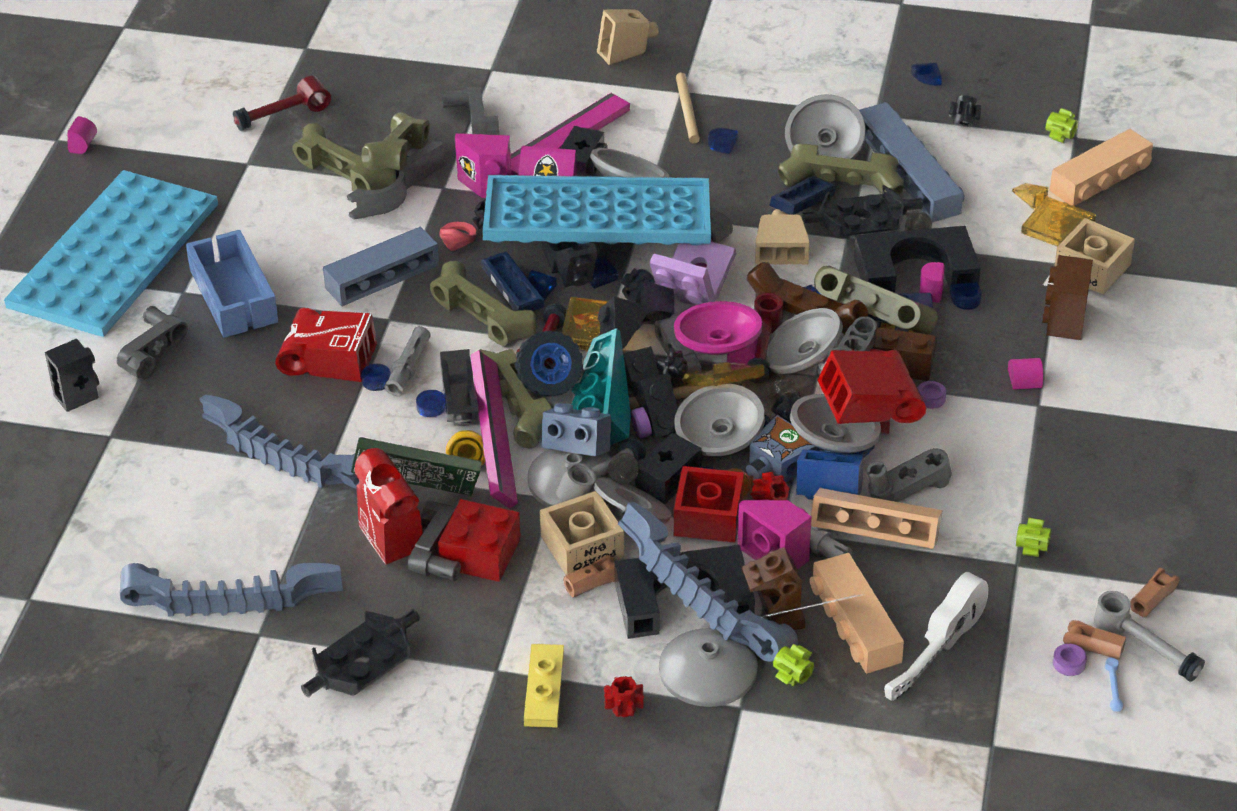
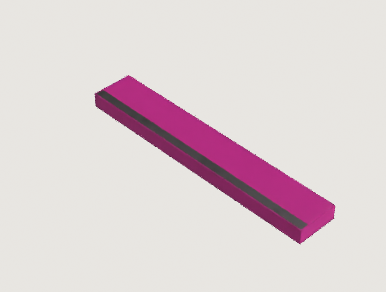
(592, 117)
(493, 429)

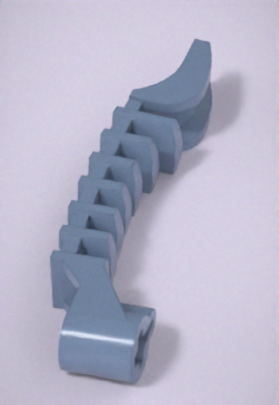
(256, 442)
(144, 587)
(747, 628)

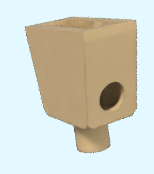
(624, 34)
(781, 240)

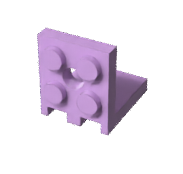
(693, 282)

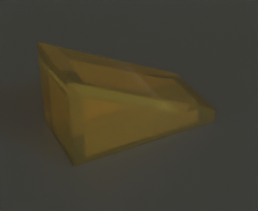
(1031, 194)

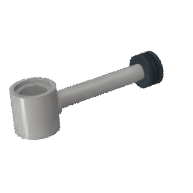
(580, 478)
(1114, 616)

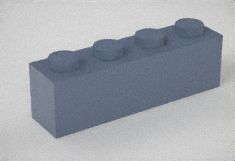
(381, 266)

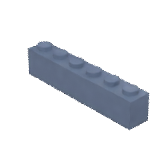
(917, 167)

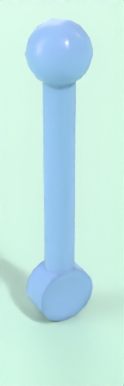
(1112, 665)

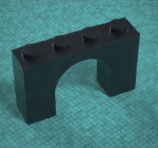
(879, 253)
(639, 587)

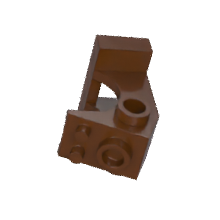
(777, 577)

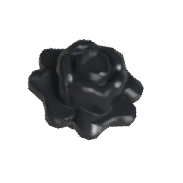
(674, 365)

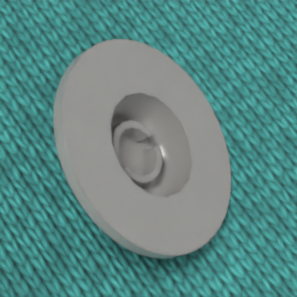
(620, 495)

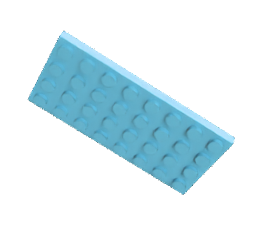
(597, 209)
(111, 253)

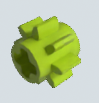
(1062, 125)
(1033, 537)
(793, 664)

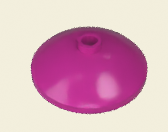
(718, 327)

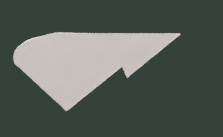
(816, 604)

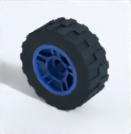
(563, 354)

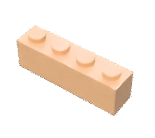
(1101, 167)
(876, 518)
(858, 619)

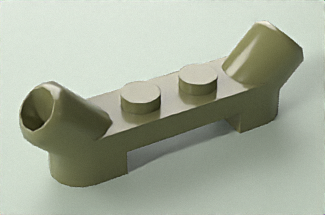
(316, 150)
(392, 151)
(807, 163)
(879, 301)
(502, 323)
(529, 411)

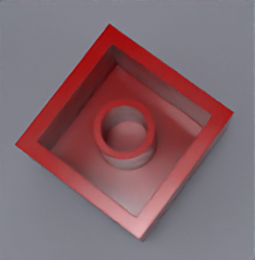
(708, 504)
(481, 539)

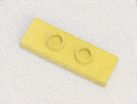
(544, 685)

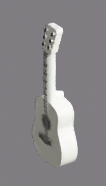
(948, 622)

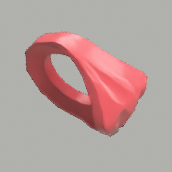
(456, 239)

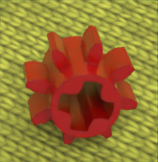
(770, 487)
(624, 696)

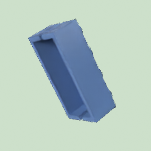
(233, 285)

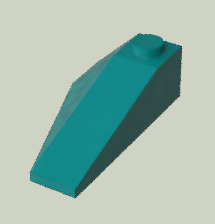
(606, 383)

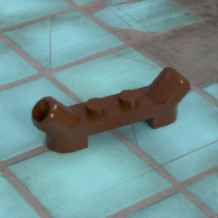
(799, 299)

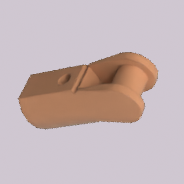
(590, 577)
(1153, 592)
(1095, 639)

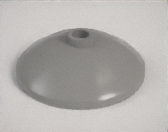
(827, 117)
(622, 164)
(803, 341)
(720, 419)
(817, 425)
(549, 469)
(707, 668)

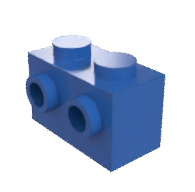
(828, 471)

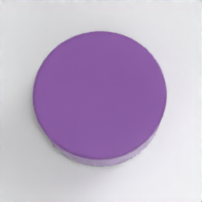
(932, 393)
(641, 422)
(1069, 659)

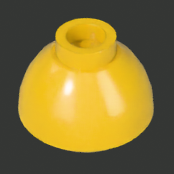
(466, 445)

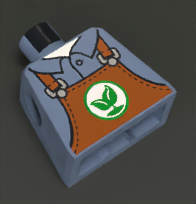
(777, 450)

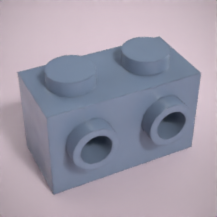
(576, 430)

